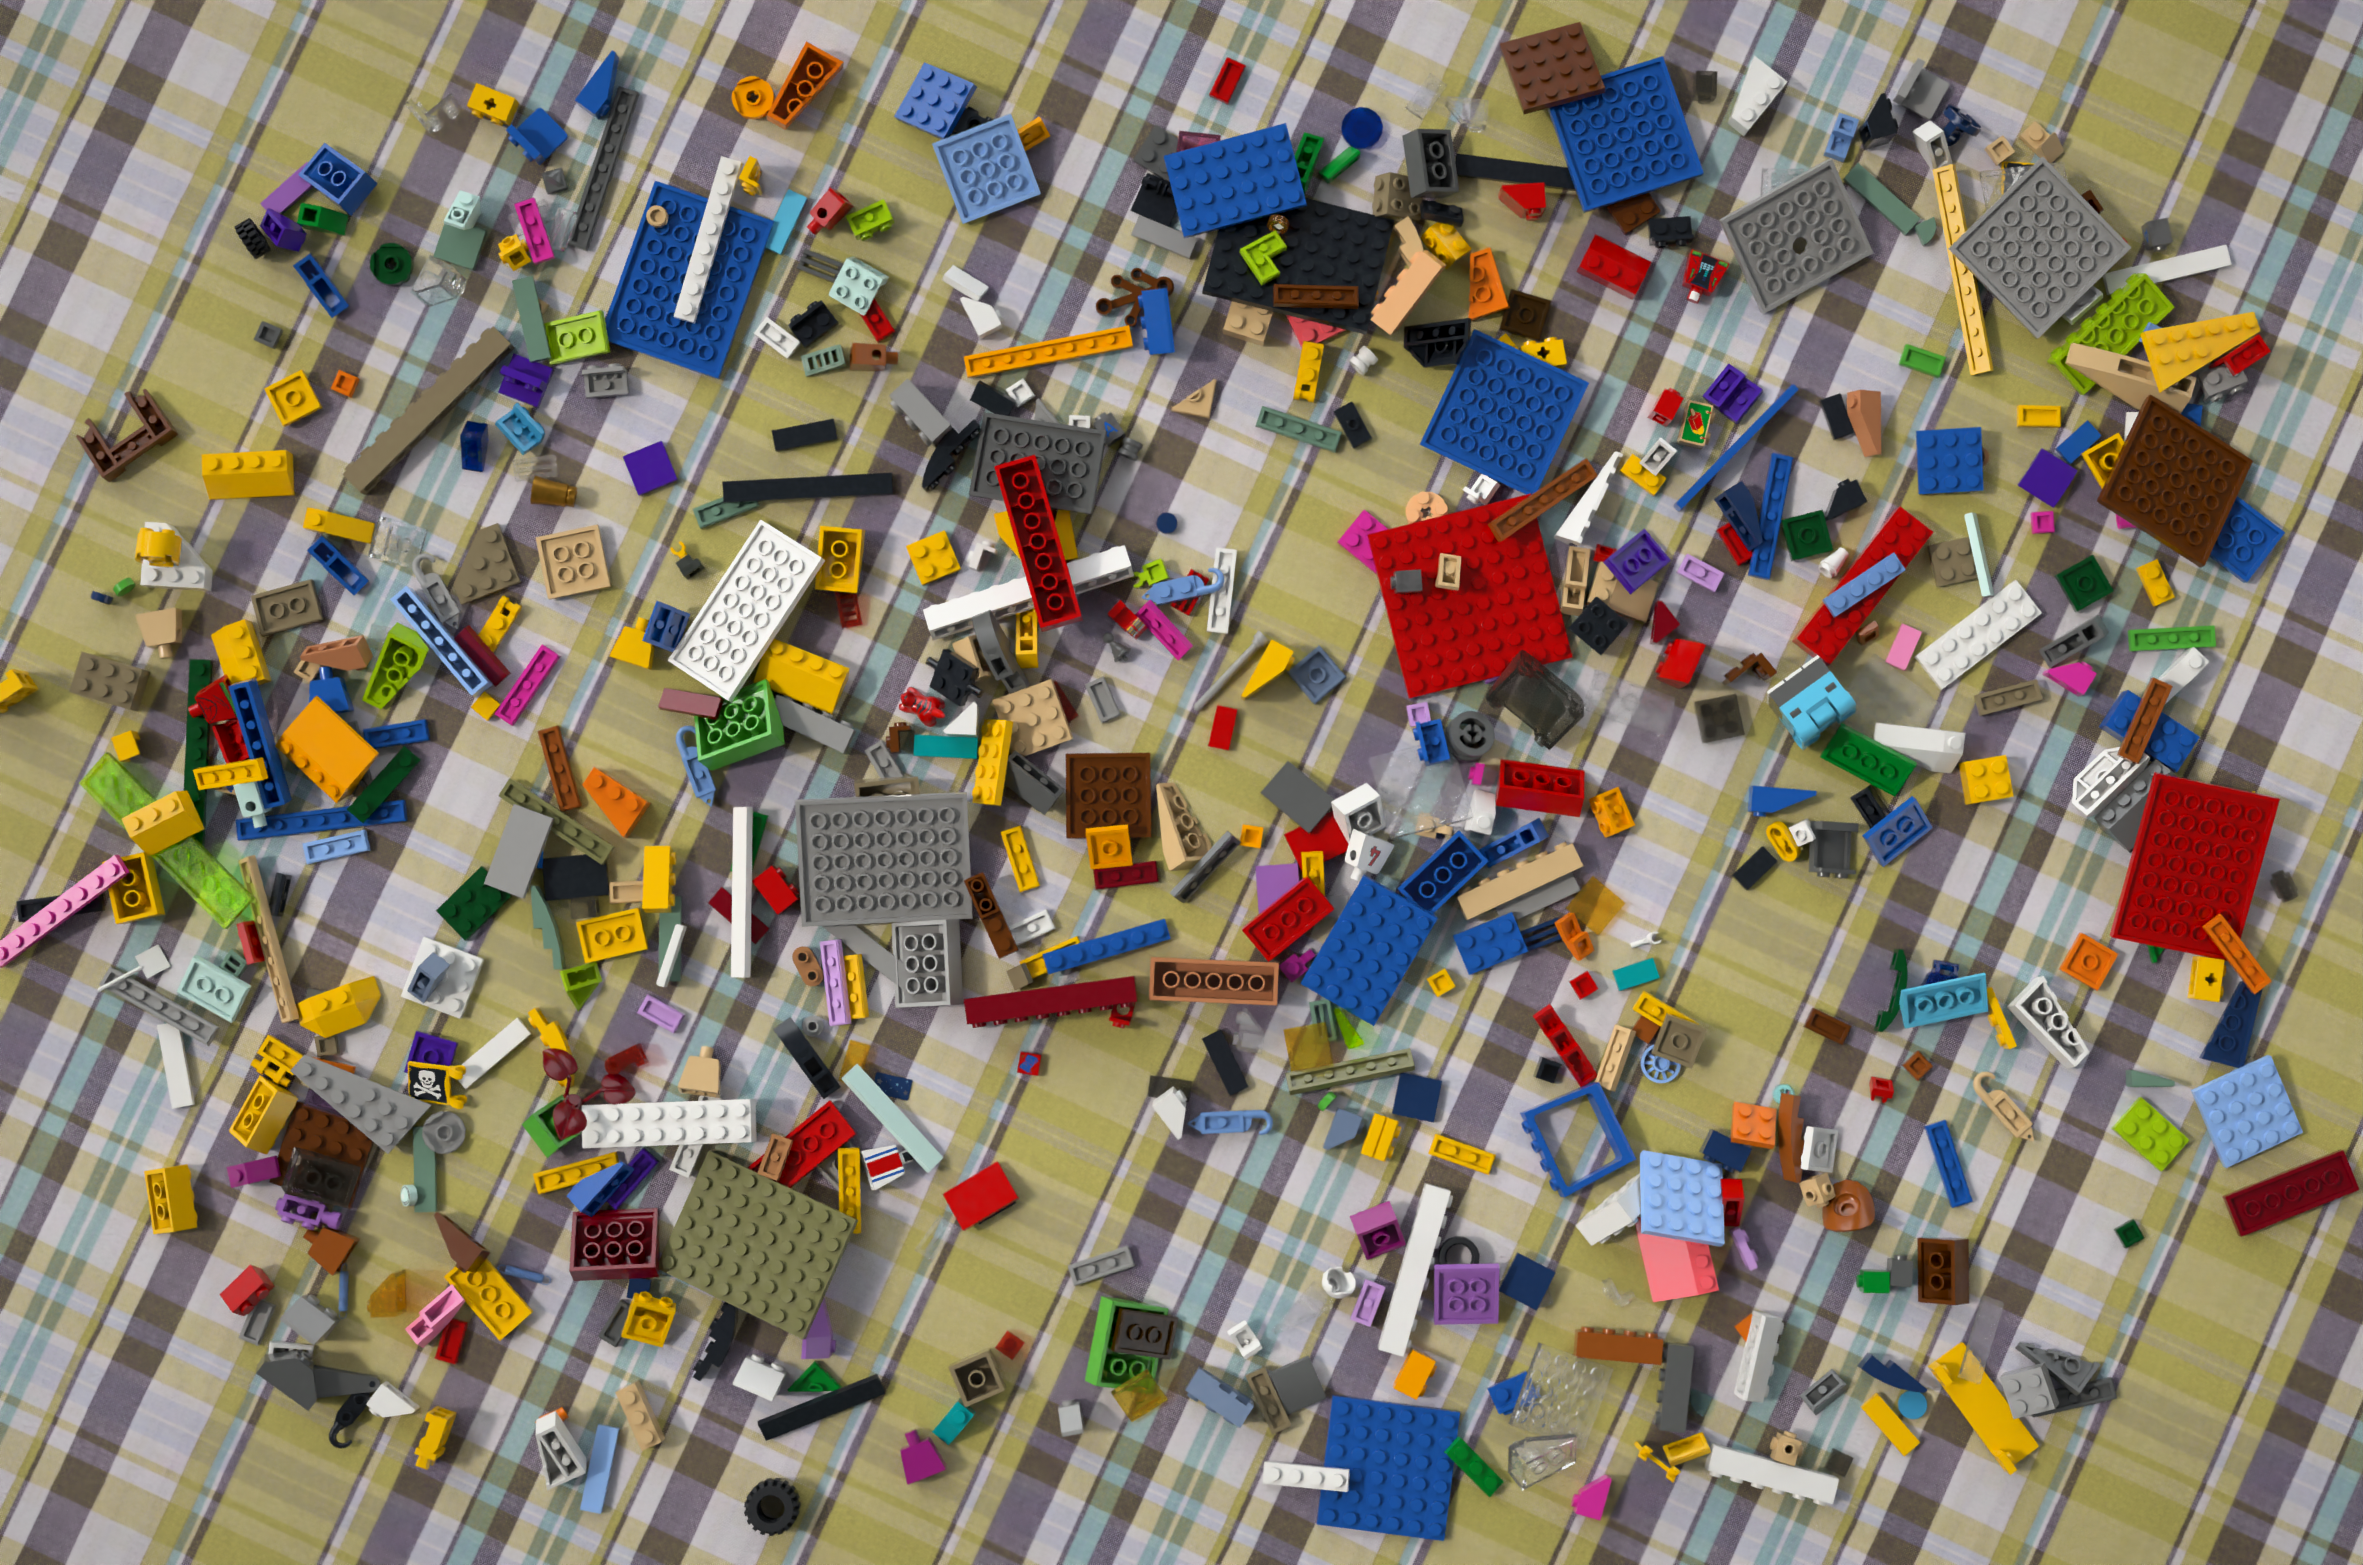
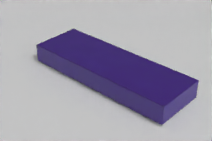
(643, 1164)

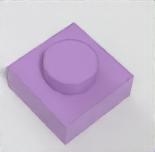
(1418, 712)

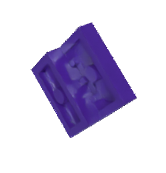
(1732, 394)
(2047, 477)

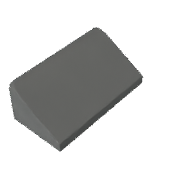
(1824, 1392)

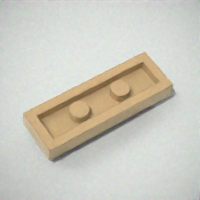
(1615, 1057)

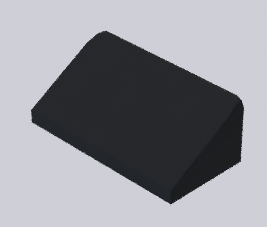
(1870, 805)
(279, 894)

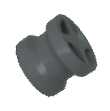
(1130, 449)

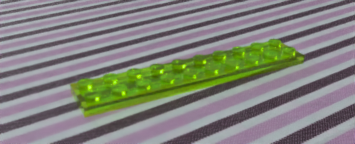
(185, 861)

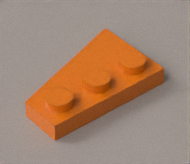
(1486, 287)

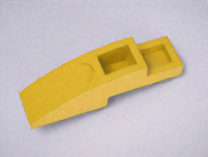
(551, 1035)

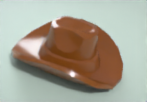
(1850, 1209)

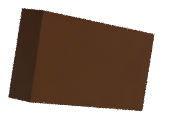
(1827, 1026)

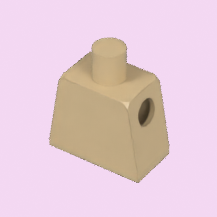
(161, 630)
(701, 1075)

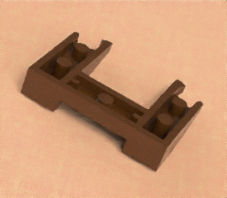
(112, 461)

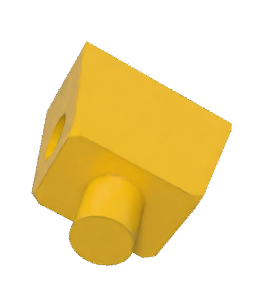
(631, 648)

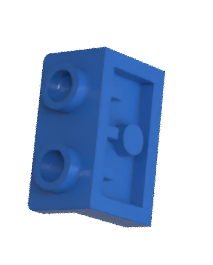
(1506, 1393)

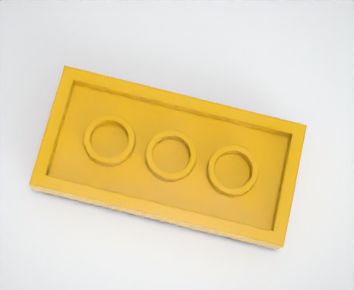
(992, 762)
(490, 1298)

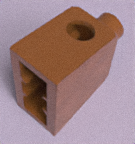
(862, 359)
(330, 1248)

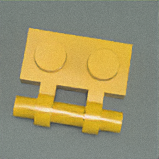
(281, 1055)

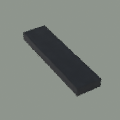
(28, 908)

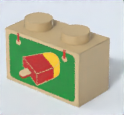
(1695, 424)

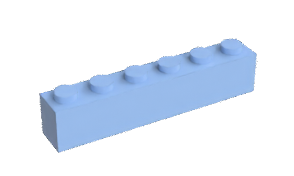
(441, 641)

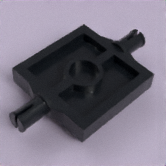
(954, 677)

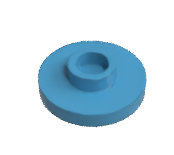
(1912, 1404)

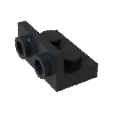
(1670, 231)
(812, 323)

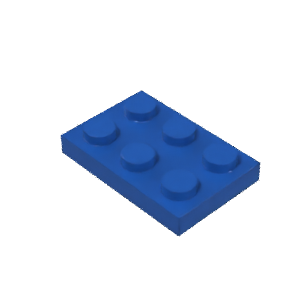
(1897, 831)
(1490, 943)

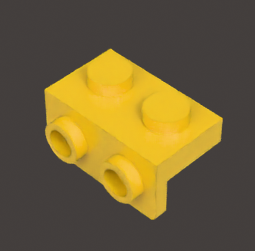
(1445, 243)

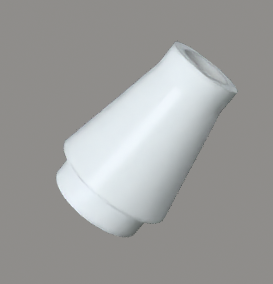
(1832, 564)

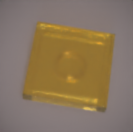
(1595, 905)
(1308, 1046)
(1139, 1395)

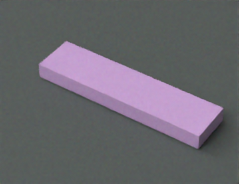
(835, 982)

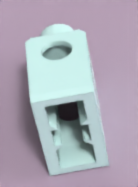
(249, 796)

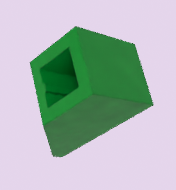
(322, 219)

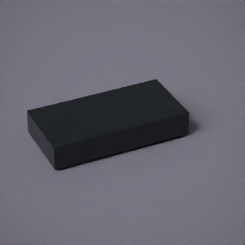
(992, 399)
(1836, 416)
(1754, 868)

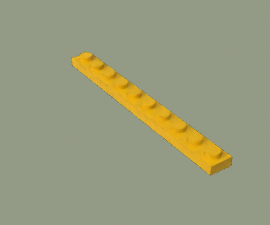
(1964, 281)

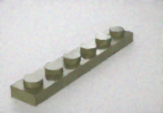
(563, 824)
(1350, 1071)

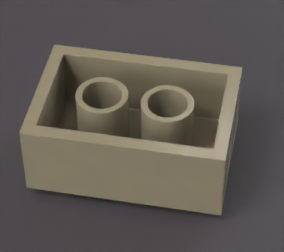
(109, 681)

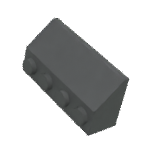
(2124, 813)

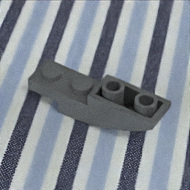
(997, 653)

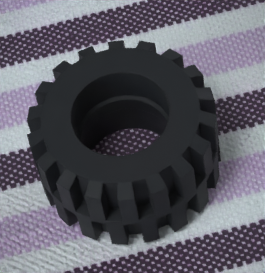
(759, 1519)

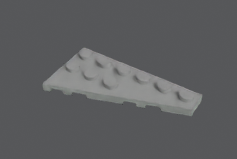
(369, 1106)

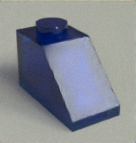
(474, 446)

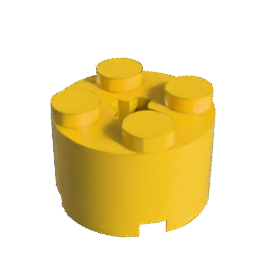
(158, 548)

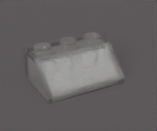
(438, 283)

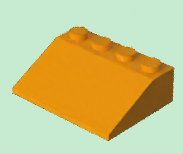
(327, 750)

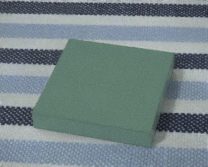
(460, 246)

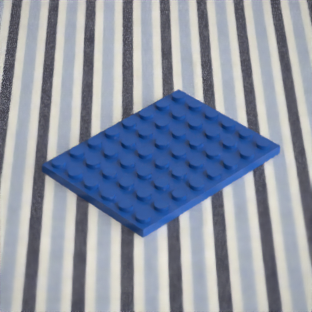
(654, 276)

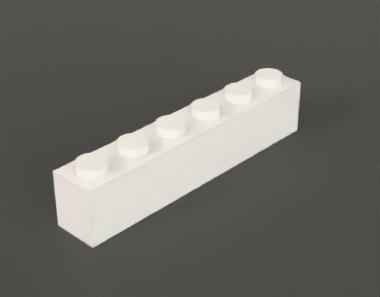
(1771, 1473)

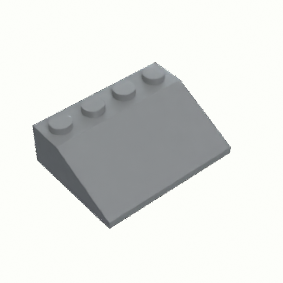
(935, 955)

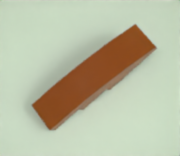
(1789, 1137)

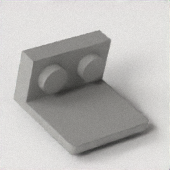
(1921, 91)

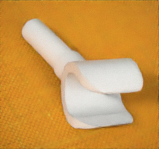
(1648, 939)

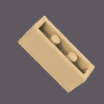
(640, 1415)

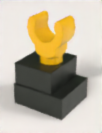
(686, 564)

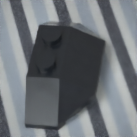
(1438, 342)

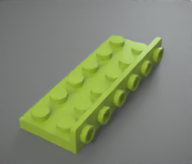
(2115, 325)

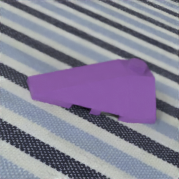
(819, 1341)

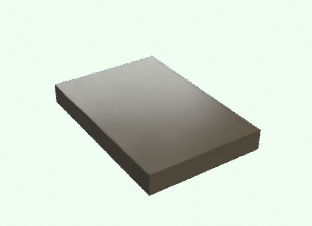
(287, 607)

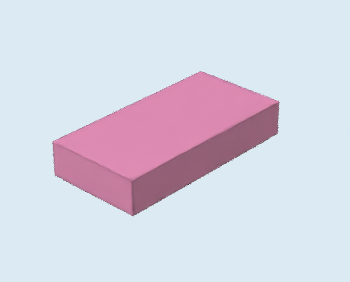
(1903, 647)

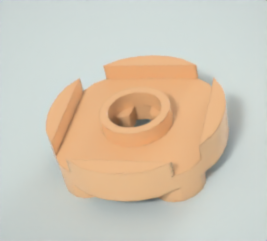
(1423, 500)

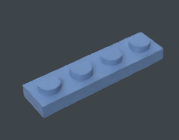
(1864, 584)

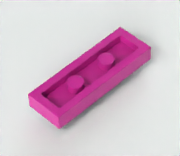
(534, 231)
(1164, 630)

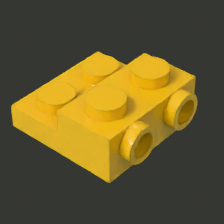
(649, 1319)

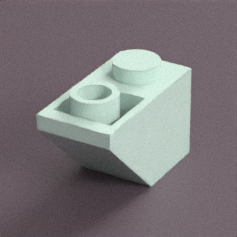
(464, 211)

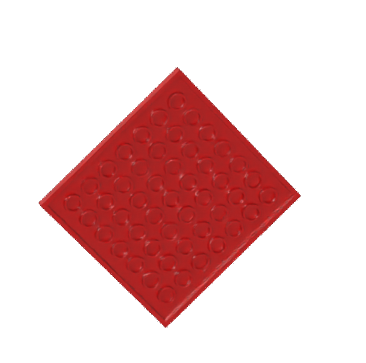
(1500, 607)

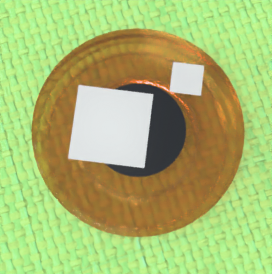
(1278, 223)

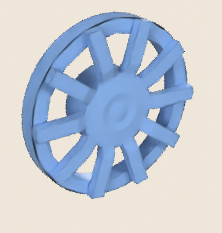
(1660, 1065)

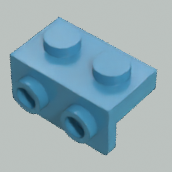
(521, 429)

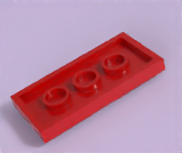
(1287, 918)

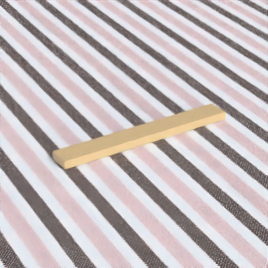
(269, 940)

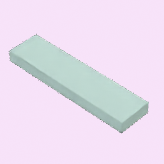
(1979, 554)

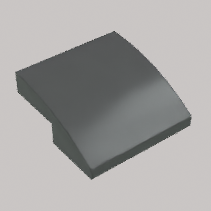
(1297, 1385)

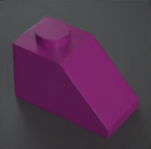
(253, 1171)

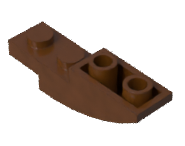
(991, 915)

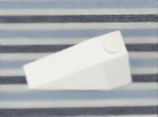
(1930, 748)

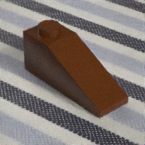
(461, 1246)

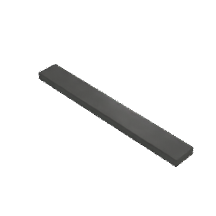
(603, 168)

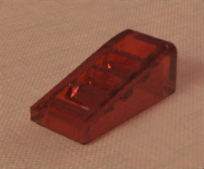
(849, 623)

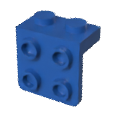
(537, 136)

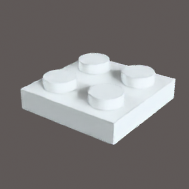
(1819, 1149)

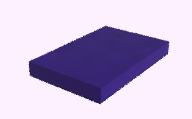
(1637, 561)

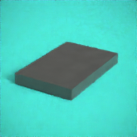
(1298, 797)

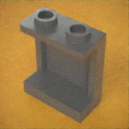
(1831, 848)

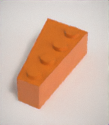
(805, 81)

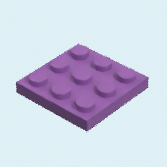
(1466, 1294)

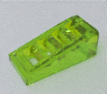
(1348, 1032)

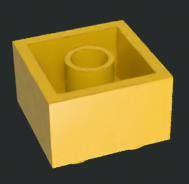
(1985, 779)

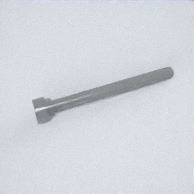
(1258, 643)

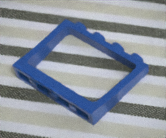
(1608, 1122)

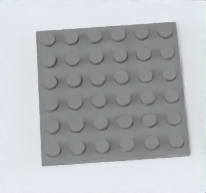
(2039, 248)

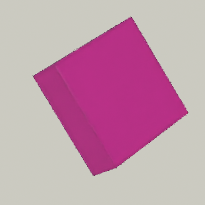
(2042, 522)

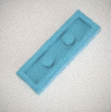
(785, 221)

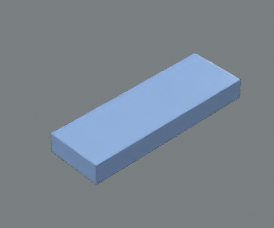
(336, 846)

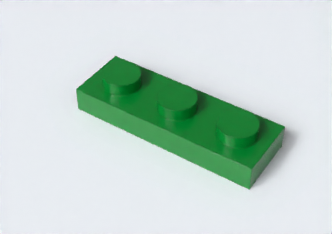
(1473, 1466)

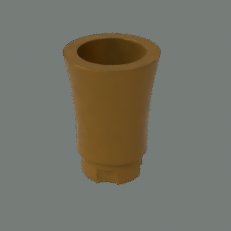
(552, 493)

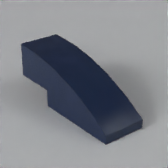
(1890, 1374)

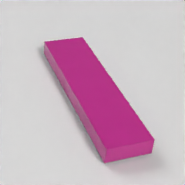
(527, 685)

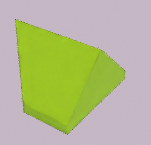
(581, 982)

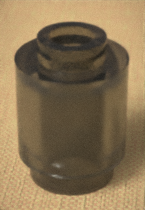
(2284, 886)

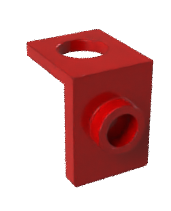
(1121, 1020)

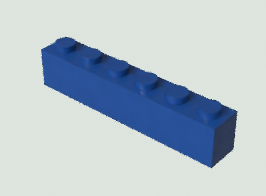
(260, 741)

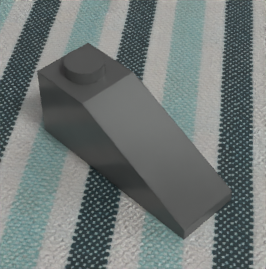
(2074, 641)

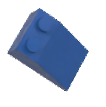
(338, 179)

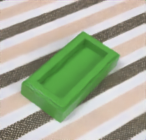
(1922, 361)

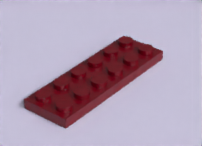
(2290, 1193)

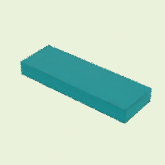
(945, 746)

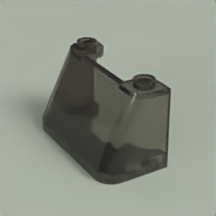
(1537, 699)

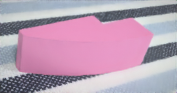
(435, 1316)

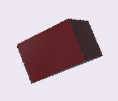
(1663, 622)

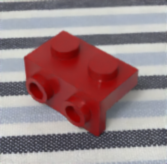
(231, 741)

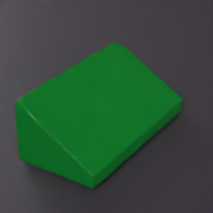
(1340, 164)

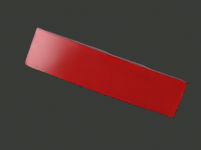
(1565, 1045)

